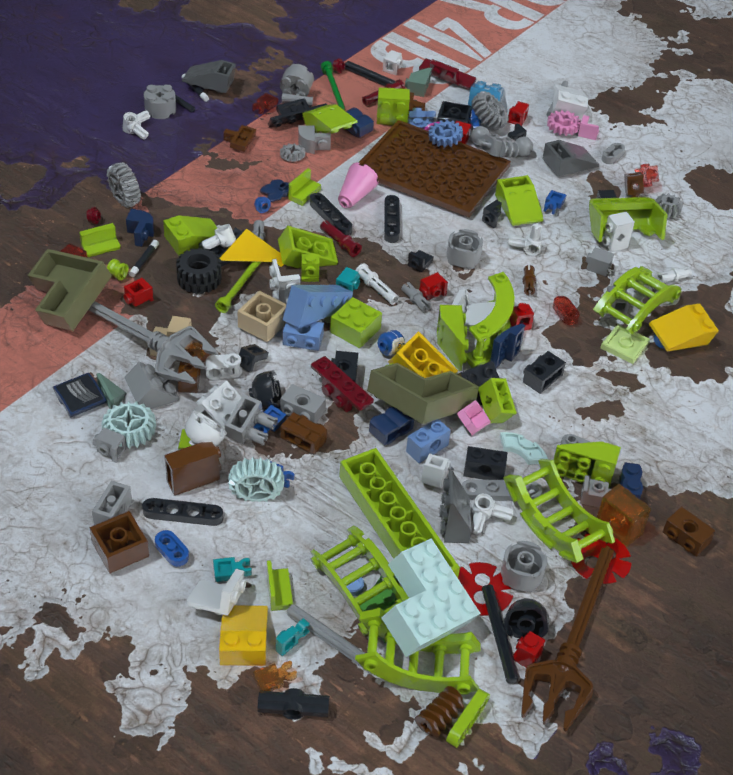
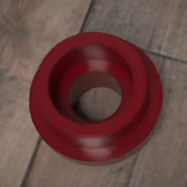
(338, 65)
(93, 215)

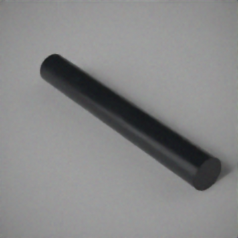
(180, 101)

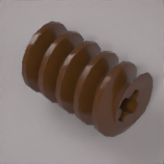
(440, 712)

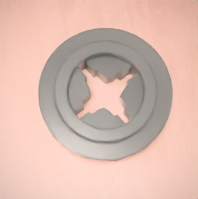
(297, 155)

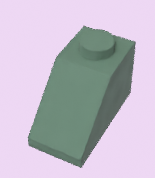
(419, 82)

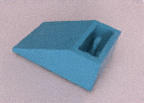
(494, 89)

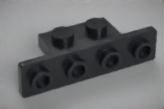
(291, 112)

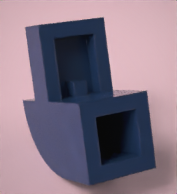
(141, 225)

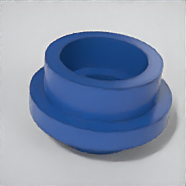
(259, 203)

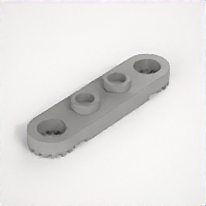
(496, 489)

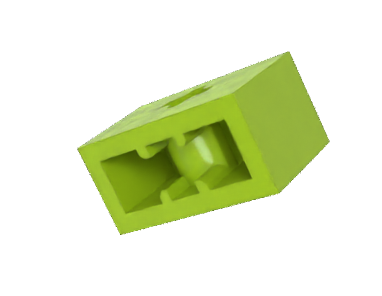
(497, 400)

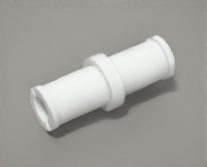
(674, 274)

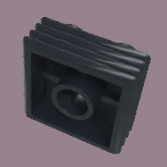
(454, 112)

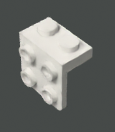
(281, 284)
(474, 312)
(219, 403)
(218, 597)

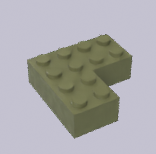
(71, 287)
(419, 396)

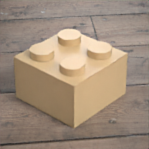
(262, 316)

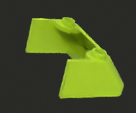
(644, 211)

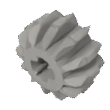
(670, 204)

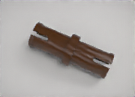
(529, 280)

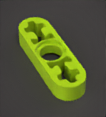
(468, 718)

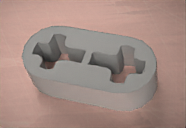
(613, 153)

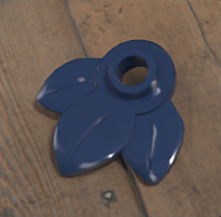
(276, 190)

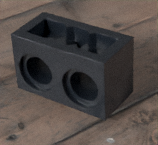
(543, 372)

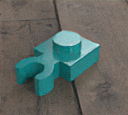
(226, 566)
(289, 638)

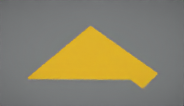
(251, 248)

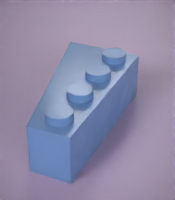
(314, 302)

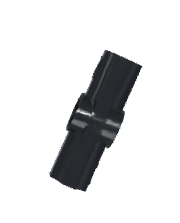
(293, 704)

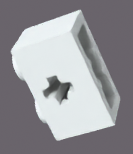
(618, 231)

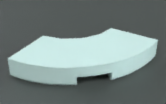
(519, 445)

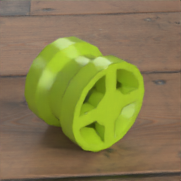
(118, 269)

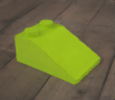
(187, 232)
(296, 242)

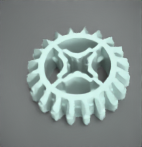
(132, 421)
(256, 480)

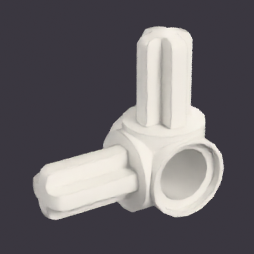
(133, 122)
(223, 236)
(531, 243)
(481, 514)

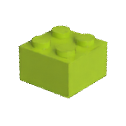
(392, 105)
(356, 322)

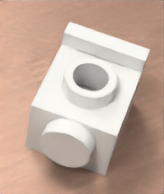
(392, 62)

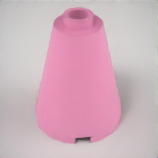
(357, 184)

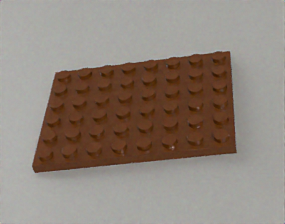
(444, 176)

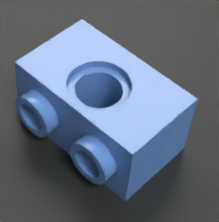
(305, 337)
(428, 440)

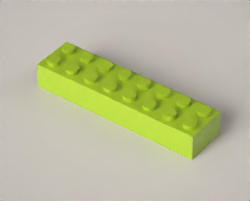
(388, 505)

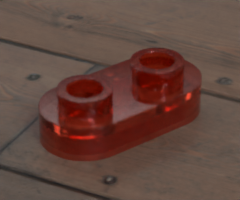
(566, 310)

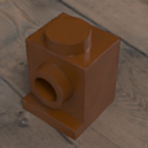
(631, 179)

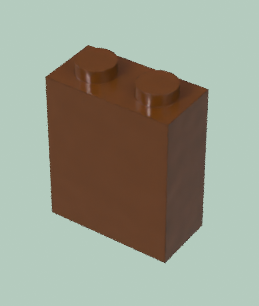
(192, 467)

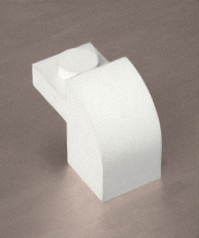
(435, 470)

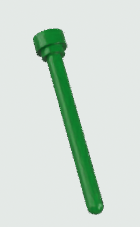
(327, 68)

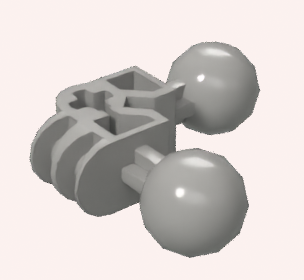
(501, 146)

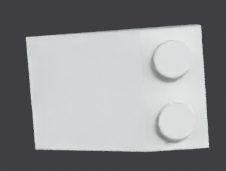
(569, 100)

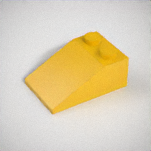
(684, 328)
(422, 358)
(244, 636)

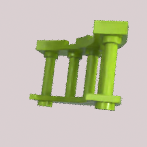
(635, 279)
(494, 323)
(541, 526)
(376, 562)
(385, 669)

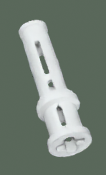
(371, 279)

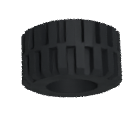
(199, 270)

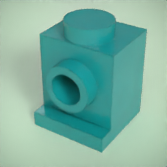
(348, 279)

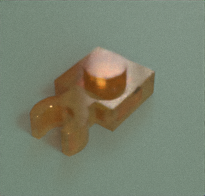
(271, 678)

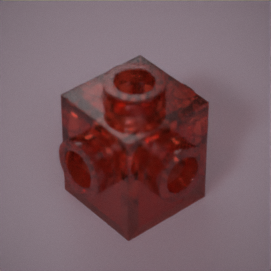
(650, 174)

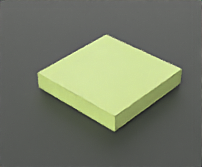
(624, 344)

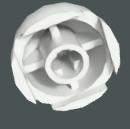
(203, 429)

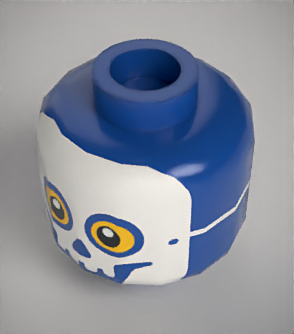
(390, 342)

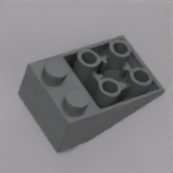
(211, 75)
(567, 158)
(455, 511)

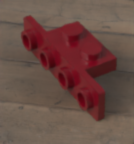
(448, 73)
(340, 386)

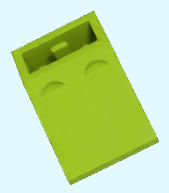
(328, 119)
(519, 200)
(452, 333)
(588, 459)

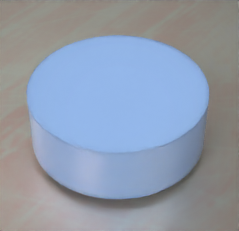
(356, 587)

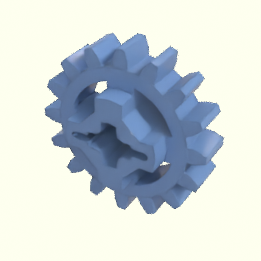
(445, 133)

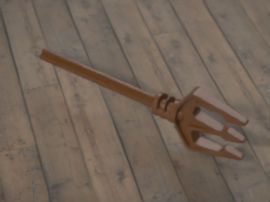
(562, 671)

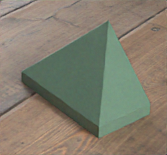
(112, 393)

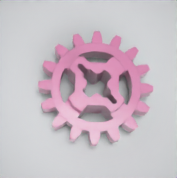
(563, 123)

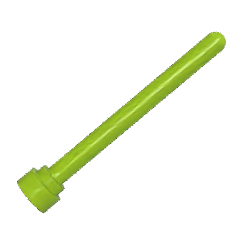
(224, 303)

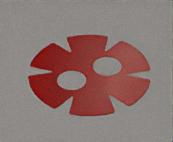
(616, 565)
(471, 587)

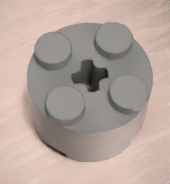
(296, 80)
(160, 101)
(464, 248)
(523, 566)

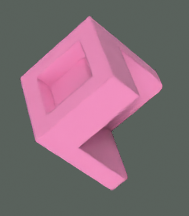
(588, 130)
(473, 417)

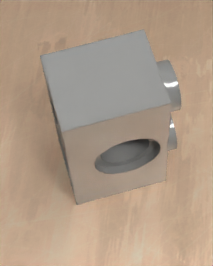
(303, 403)
(113, 502)

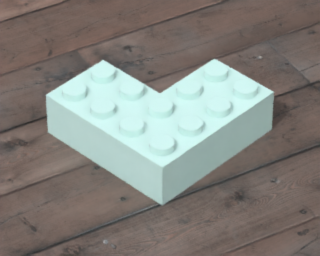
(435, 601)

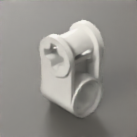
(221, 366)

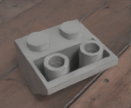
(150, 387)

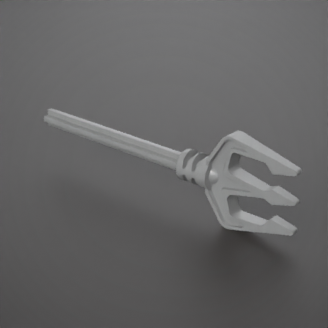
(168, 348)

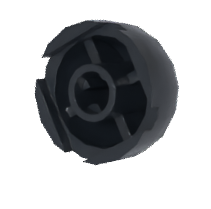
(266, 389)
(526, 616)

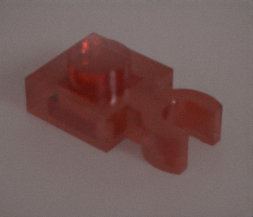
(265, 102)

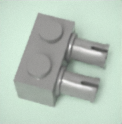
(243, 419)

